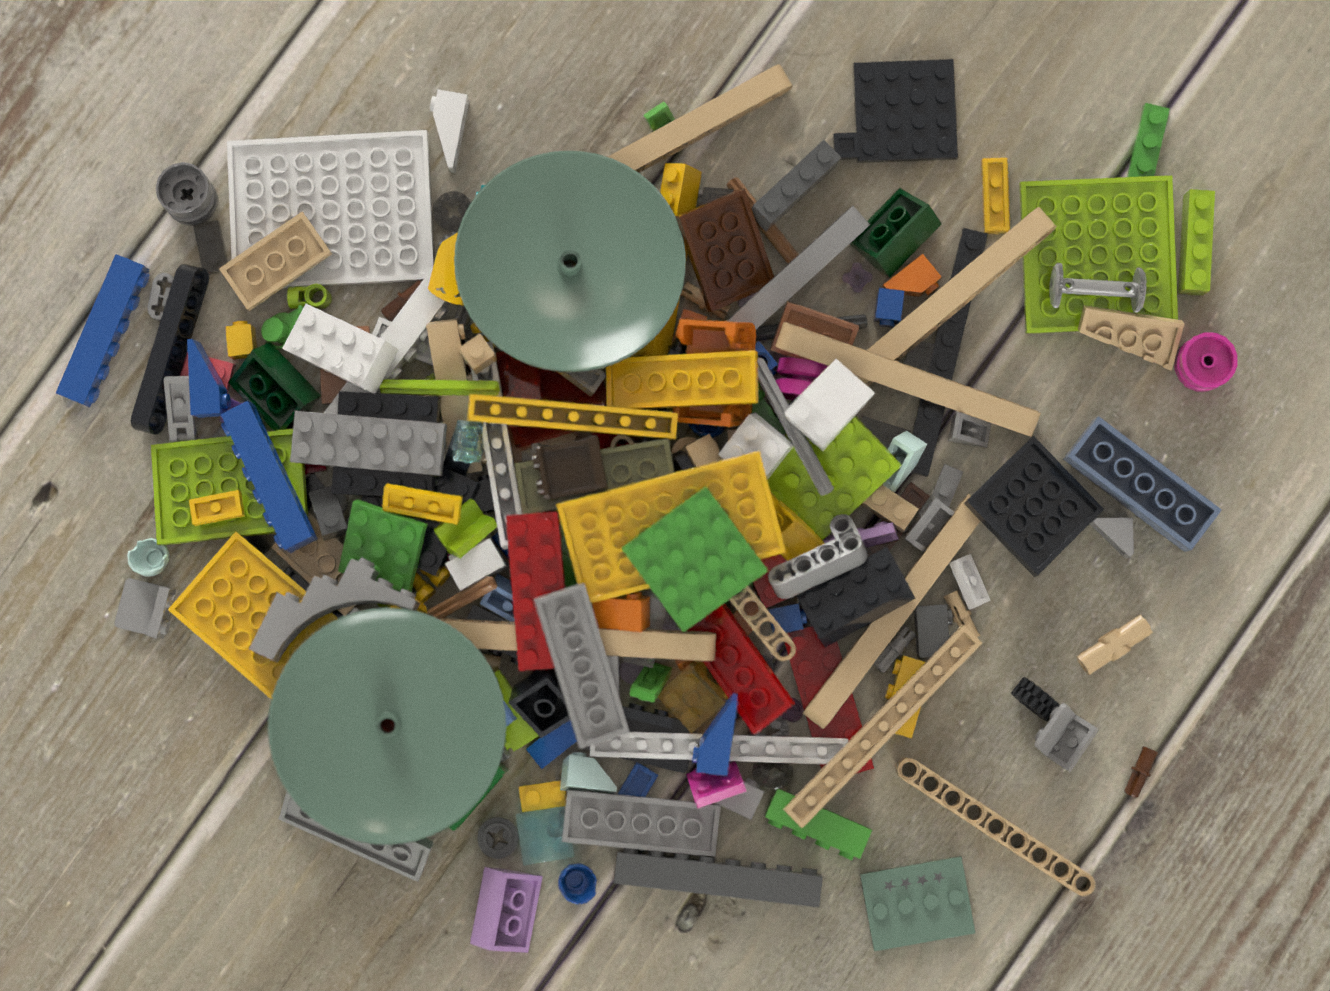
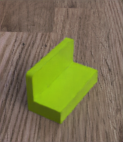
(470, 530)

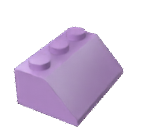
(506, 910)

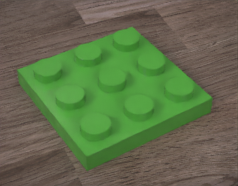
(386, 540)

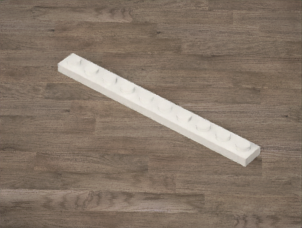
(743, 748)

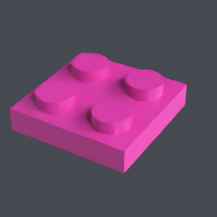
(713, 788)

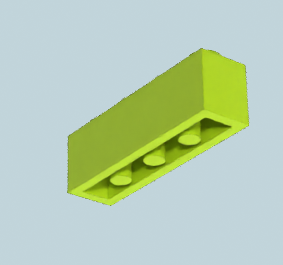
(1196, 242)

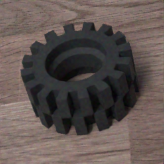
(1034, 698)

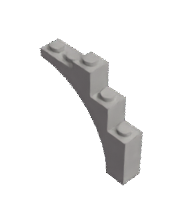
(289, 617)

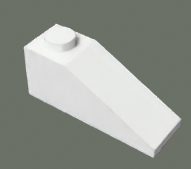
(450, 117)

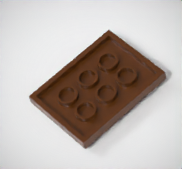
(725, 249)

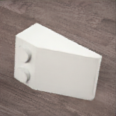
(828, 404)

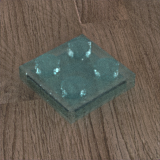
(542, 835)

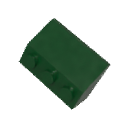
(896, 232)
(273, 387)

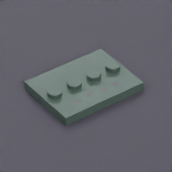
(917, 903)

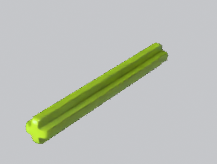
(439, 387)

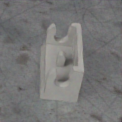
(927, 523)

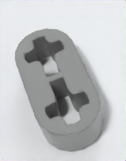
(157, 294)

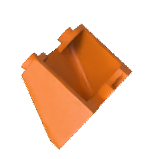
(714, 337)

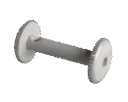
(1098, 287)

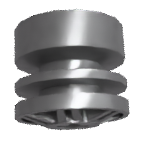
(178, 183)

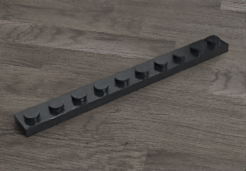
(945, 353)

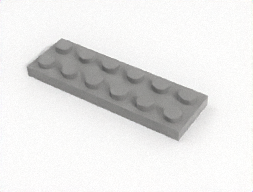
(368, 443)
(581, 665)
(640, 823)
(405, 858)

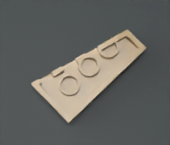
(1143, 335)

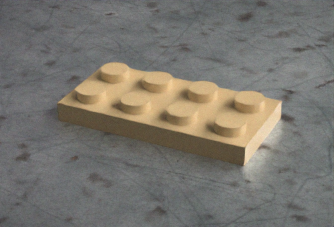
(275, 261)
(317, 559)

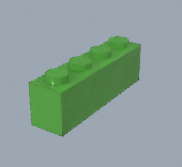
(825, 827)

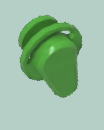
(280, 326)

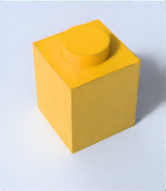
(240, 339)

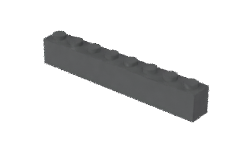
(719, 878)

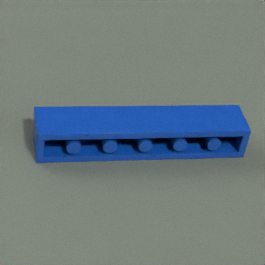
(103, 330)
(268, 477)

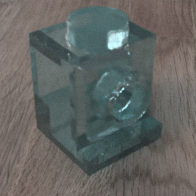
(468, 441)

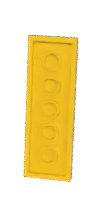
(683, 380)

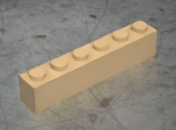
(448, 364)

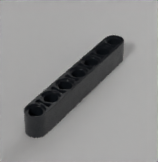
(169, 346)

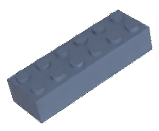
(1142, 484)

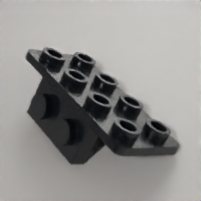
(655, 722)

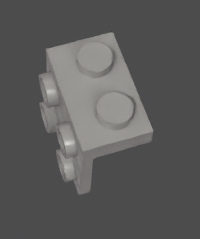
(145, 608)
(1065, 737)

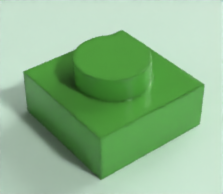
(659, 116)

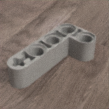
(814, 566)

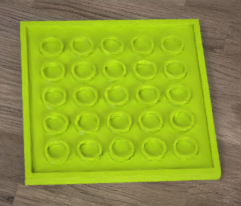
(1100, 234)

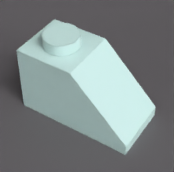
(907, 451)
(585, 775)

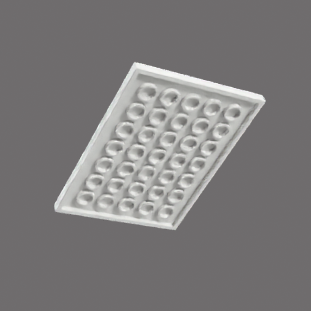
(357, 190)

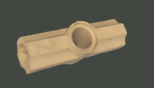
(1114, 644)

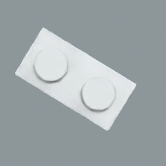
(969, 581)

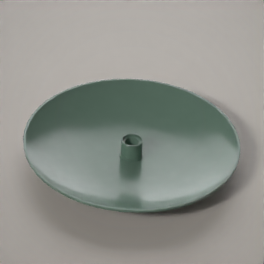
(561, 211)
(377, 781)

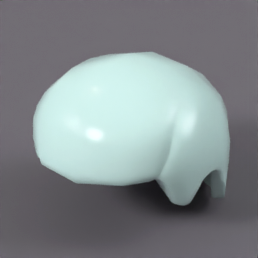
(148, 558)

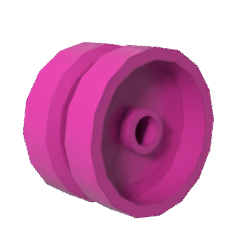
(1219, 355)
(798, 374)

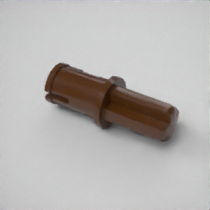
(393, 308)
(1140, 772)

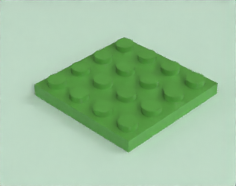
(694, 559)

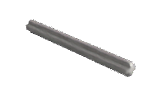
(797, 438)

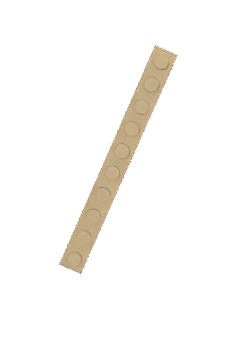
(882, 726)

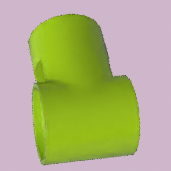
(295, 296)

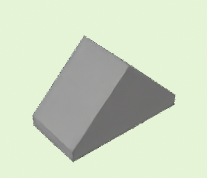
(969, 430)
(1117, 533)

